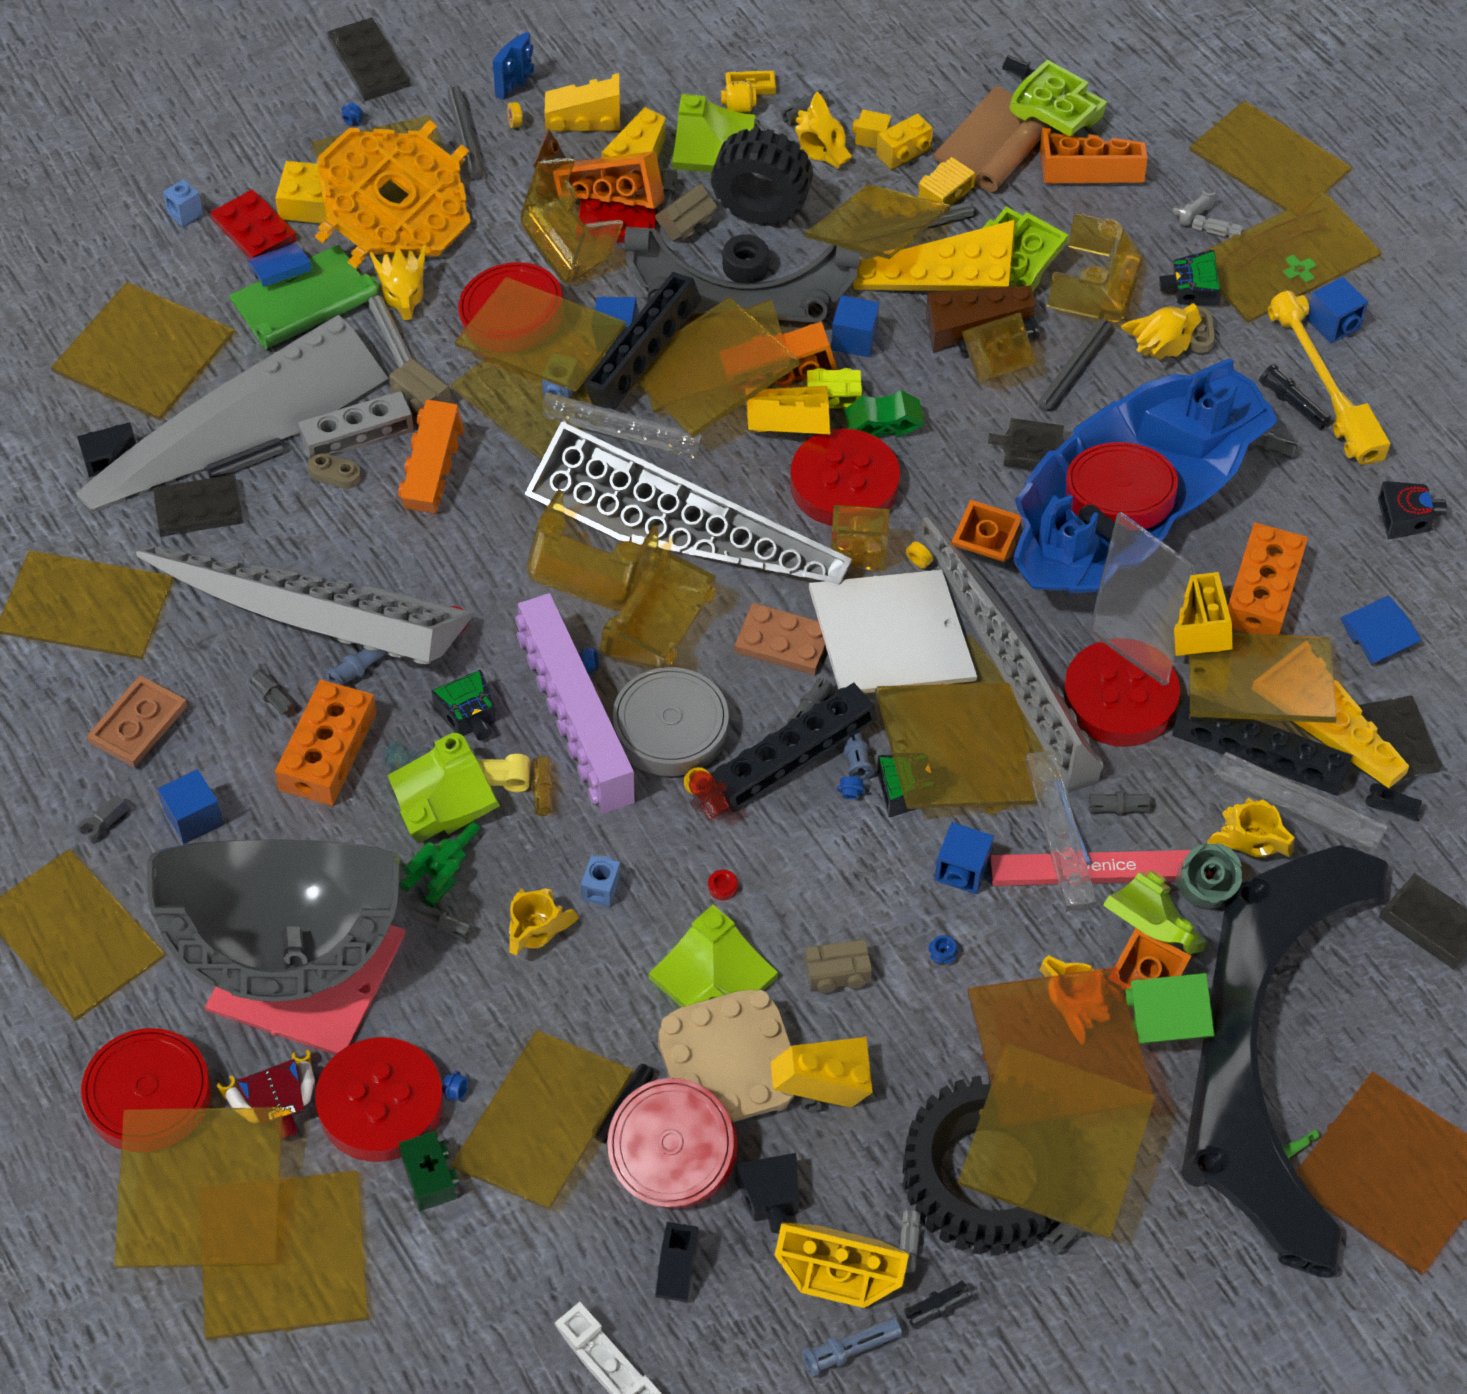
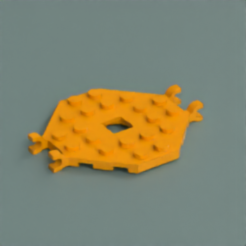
(362, 163)

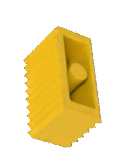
(947, 182)

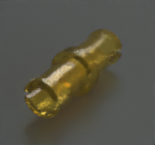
(542, 785)

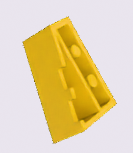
(584, 107)
(641, 135)
(790, 410)
(1204, 618)
(825, 1071)

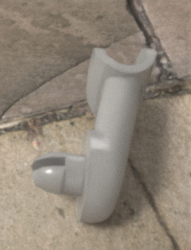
(1203, 203)

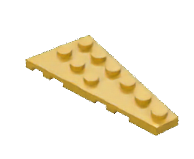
(950, 264)
(1360, 739)

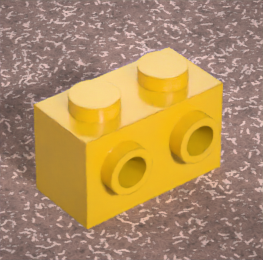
(904, 141)

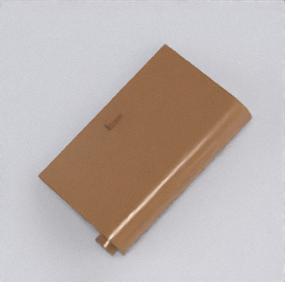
(992, 140)

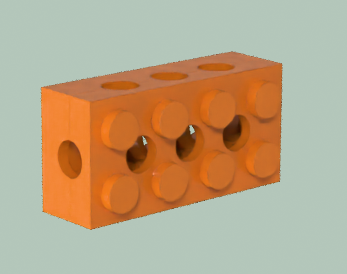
(1257, 610)
(325, 742)

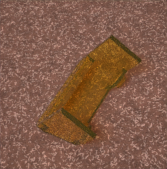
(555, 227)
(1099, 291)
(583, 569)

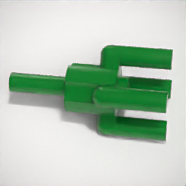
(439, 863)

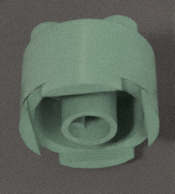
(1223, 885)

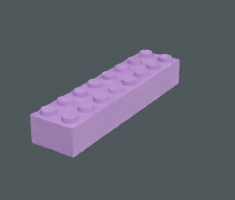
(575, 703)

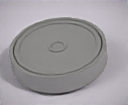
(671, 721)

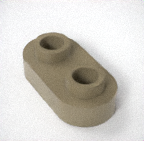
(1203, 334)
(333, 470)

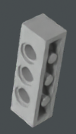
(356, 425)

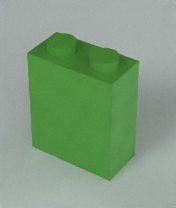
(1170, 1008)

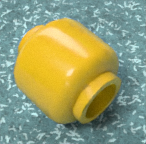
(739, 96)

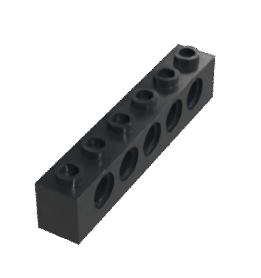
(642, 341)
(810, 745)
(1266, 748)

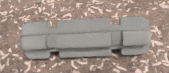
(1216, 226)
(909, 1237)

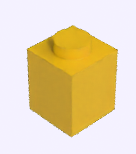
(869, 126)

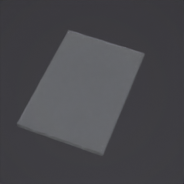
(1141, 598)

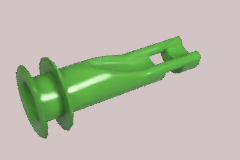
(1294, 1147)

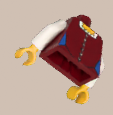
(282, 1086)

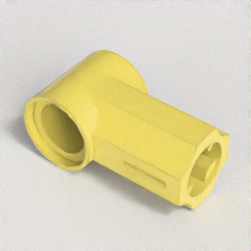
(510, 773)

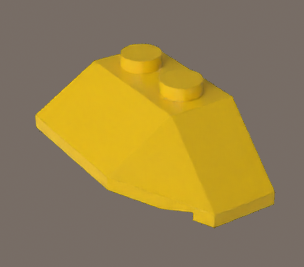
(839, 1264)

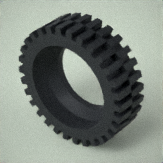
(926, 1144)

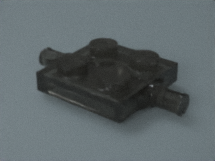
(1028, 442)

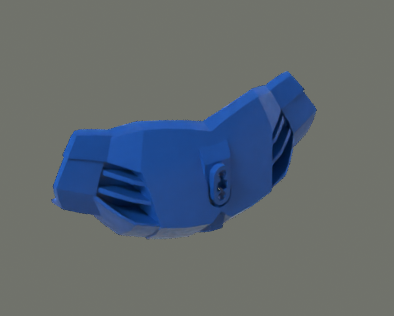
(1191, 420)

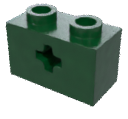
(428, 1187)

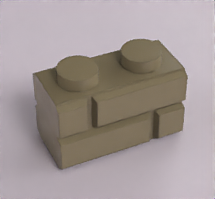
(686, 212)
(418, 385)
(837, 965)

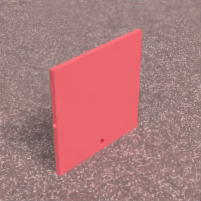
(322, 1020)

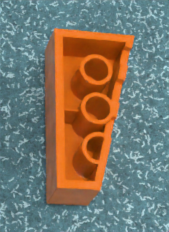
(1091, 159)
(620, 179)
(811, 349)
(431, 456)

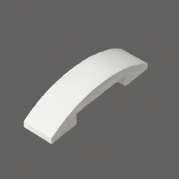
(600, 1354)

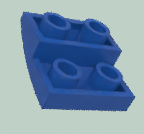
(513, 65)
(279, 264)
(1380, 629)

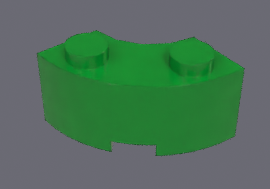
(885, 415)

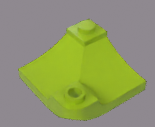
(1057, 99)
(702, 131)
(1033, 246)
(442, 789)
(1151, 910)
(711, 962)

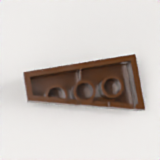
(956, 311)

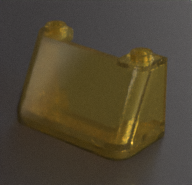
(658, 611)

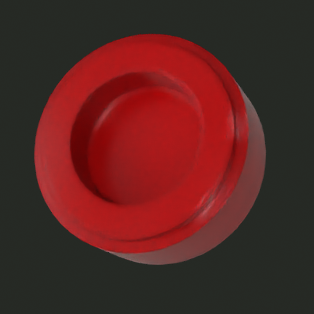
(722, 885)

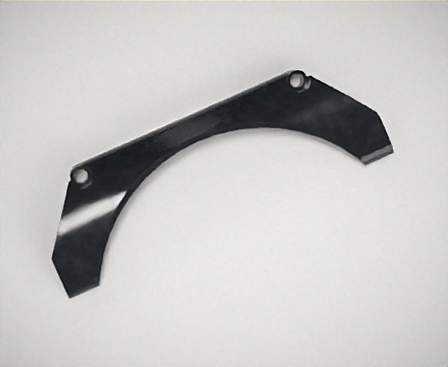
(1229, 1117)

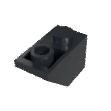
(105, 446)
(677, 1261)

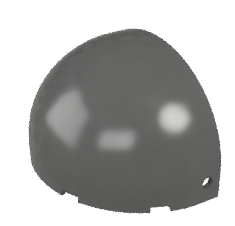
(231, 899)

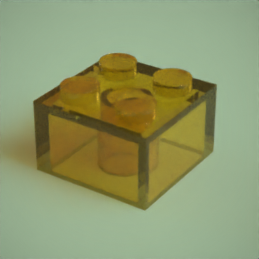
(998, 347)
(861, 535)

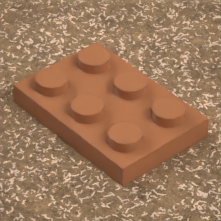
(781, 639)
(137, 721)

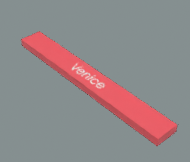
(1104, 867)

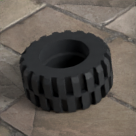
(766, 155)

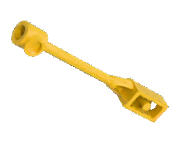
(1355, 423)

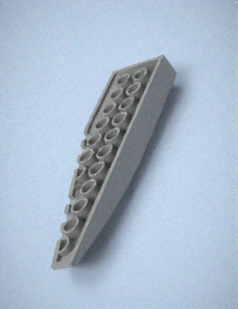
(266, 402)
(631, 495)
(353, 615)
(1017, 662)

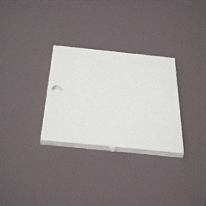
(892, 631)

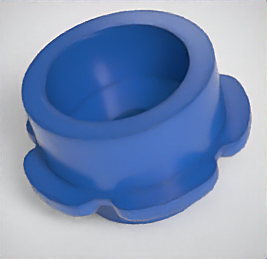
(352, 113)
(589, 659)
(851, 787)
(946, 943)
(455, 1086)

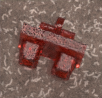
(707, 794)

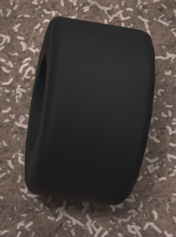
(744, 247)

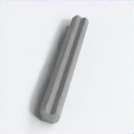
(389, 330)

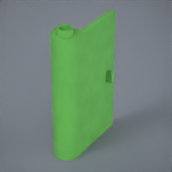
(305, 299)

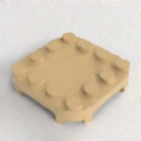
(728, 1050)

